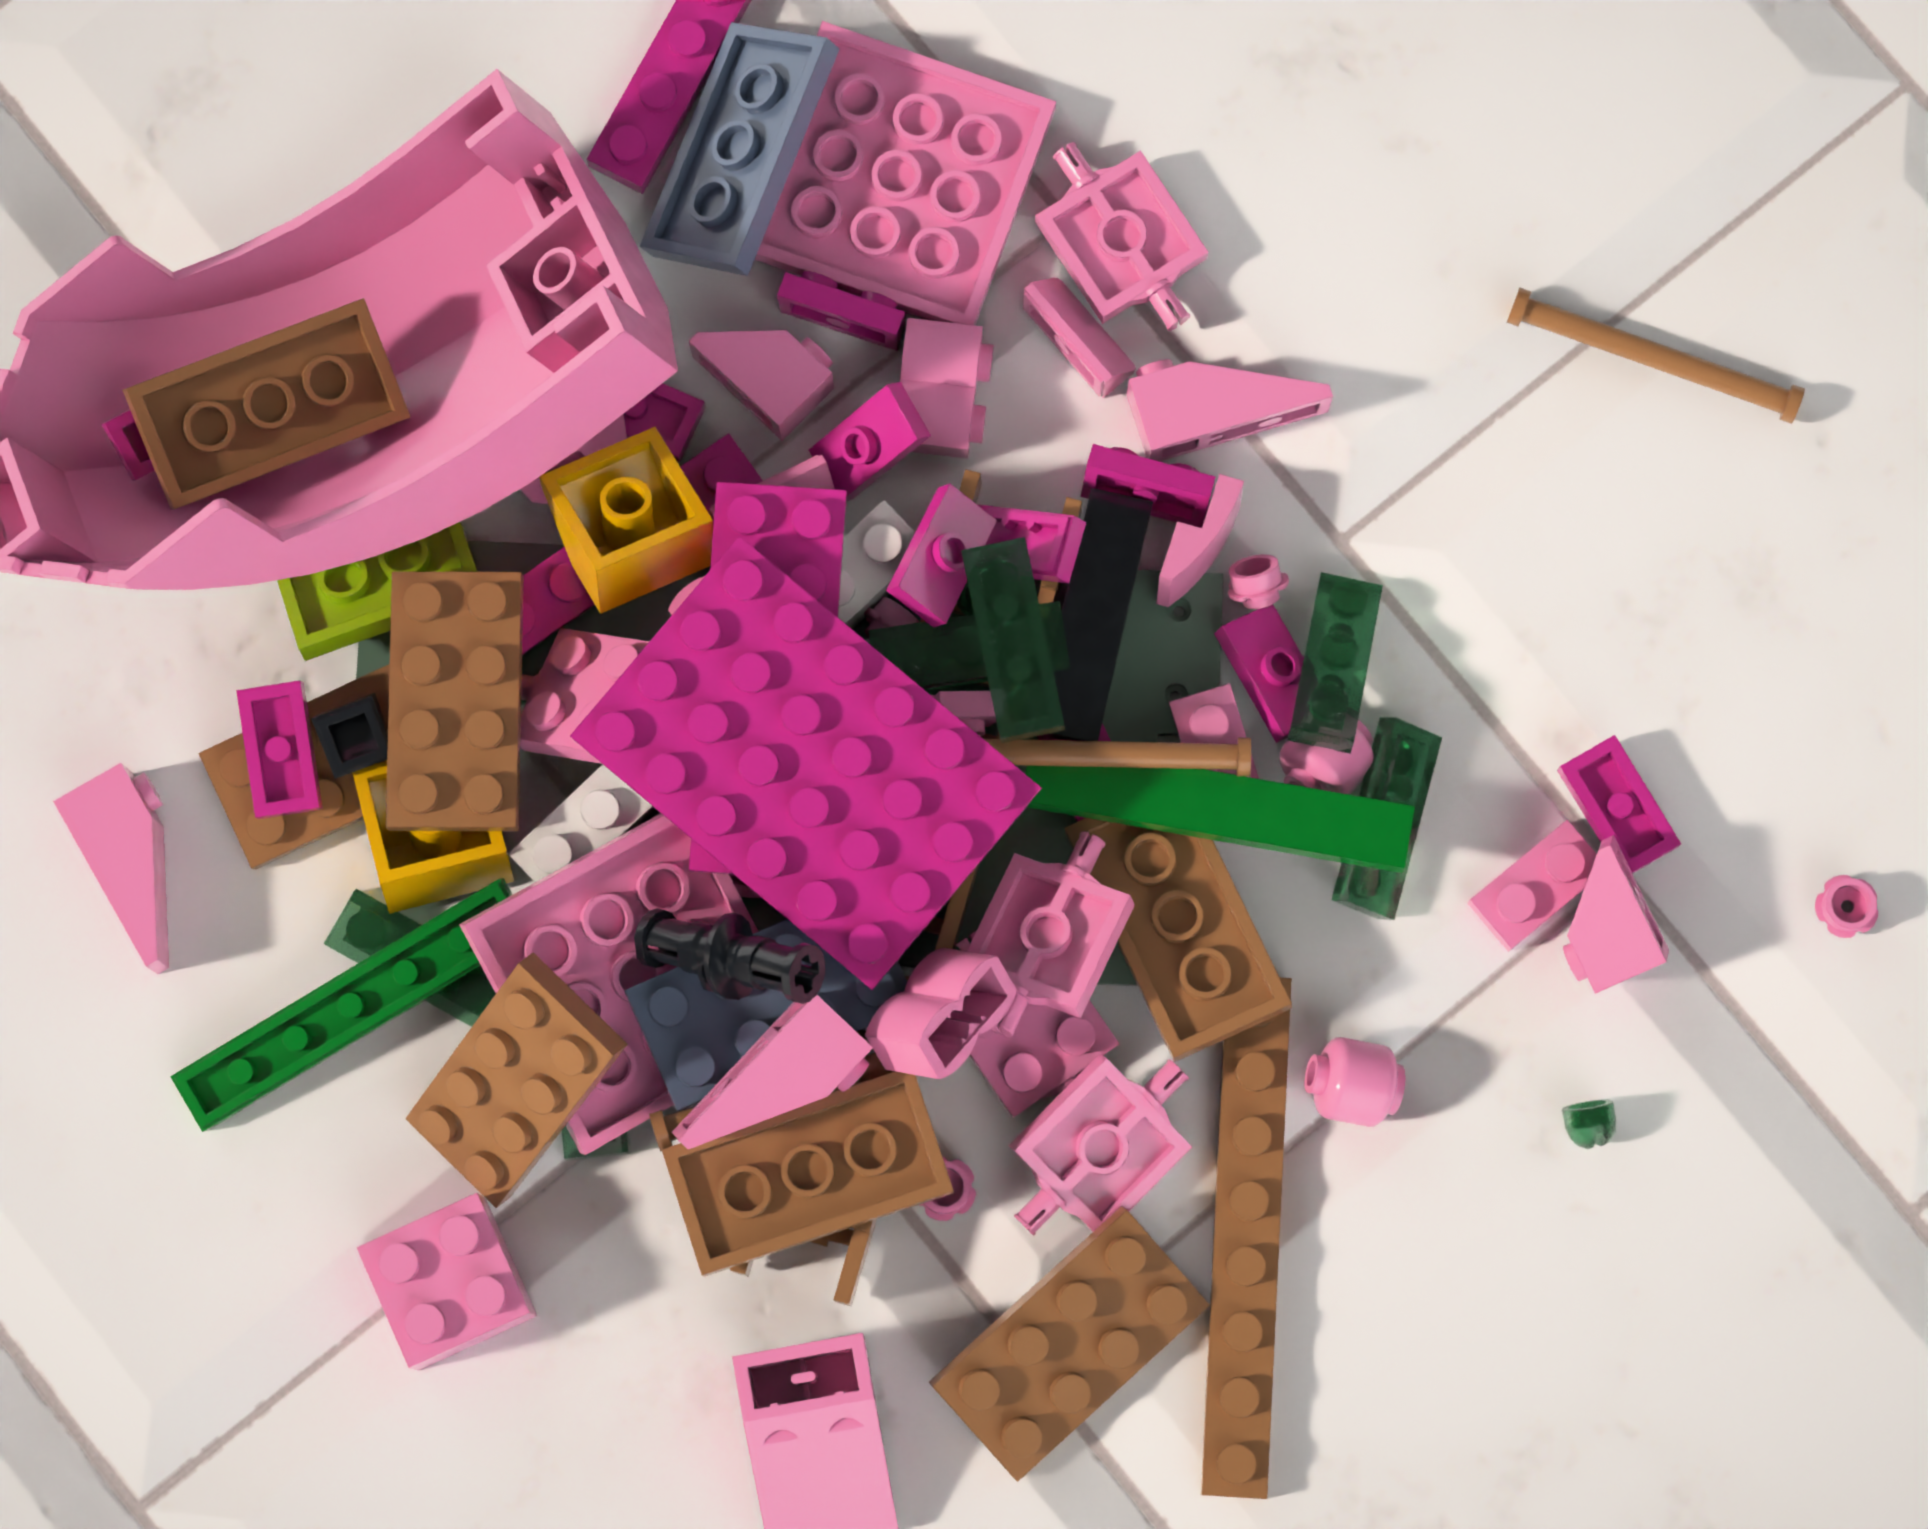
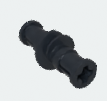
(729, 956)

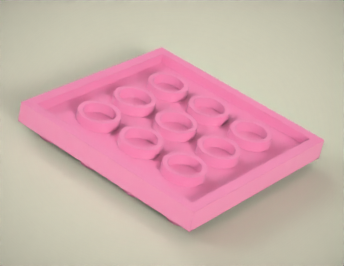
(907, 179)
(585, 931)

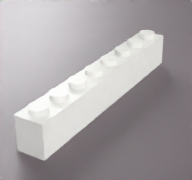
(608, 807)

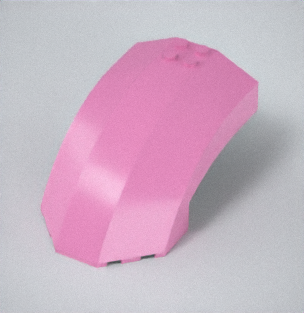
(496, 297)

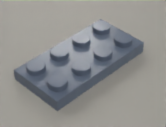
(739, 148)
(702, 1035)

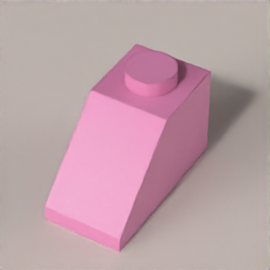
(767, 373)
(1613, 926)

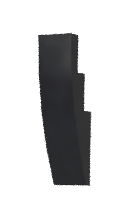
(1099, 607)

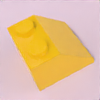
(629, 519)
(426, 865)

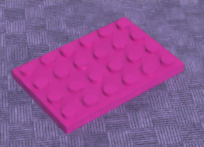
(805, 762)

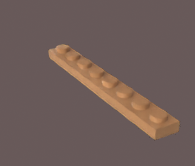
(1245, 1260)

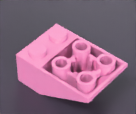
(815, 1436)

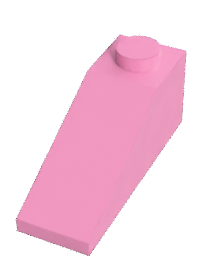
(1208, 405)
(126, 851)
(786, 1068)

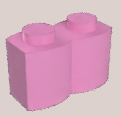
(941, 379)
(941, 1013)

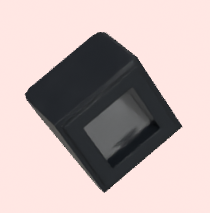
(353, 735)

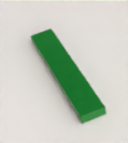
(1233, 811)
(334, 1014)

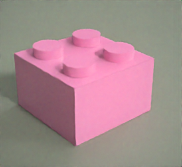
(446, 1281)

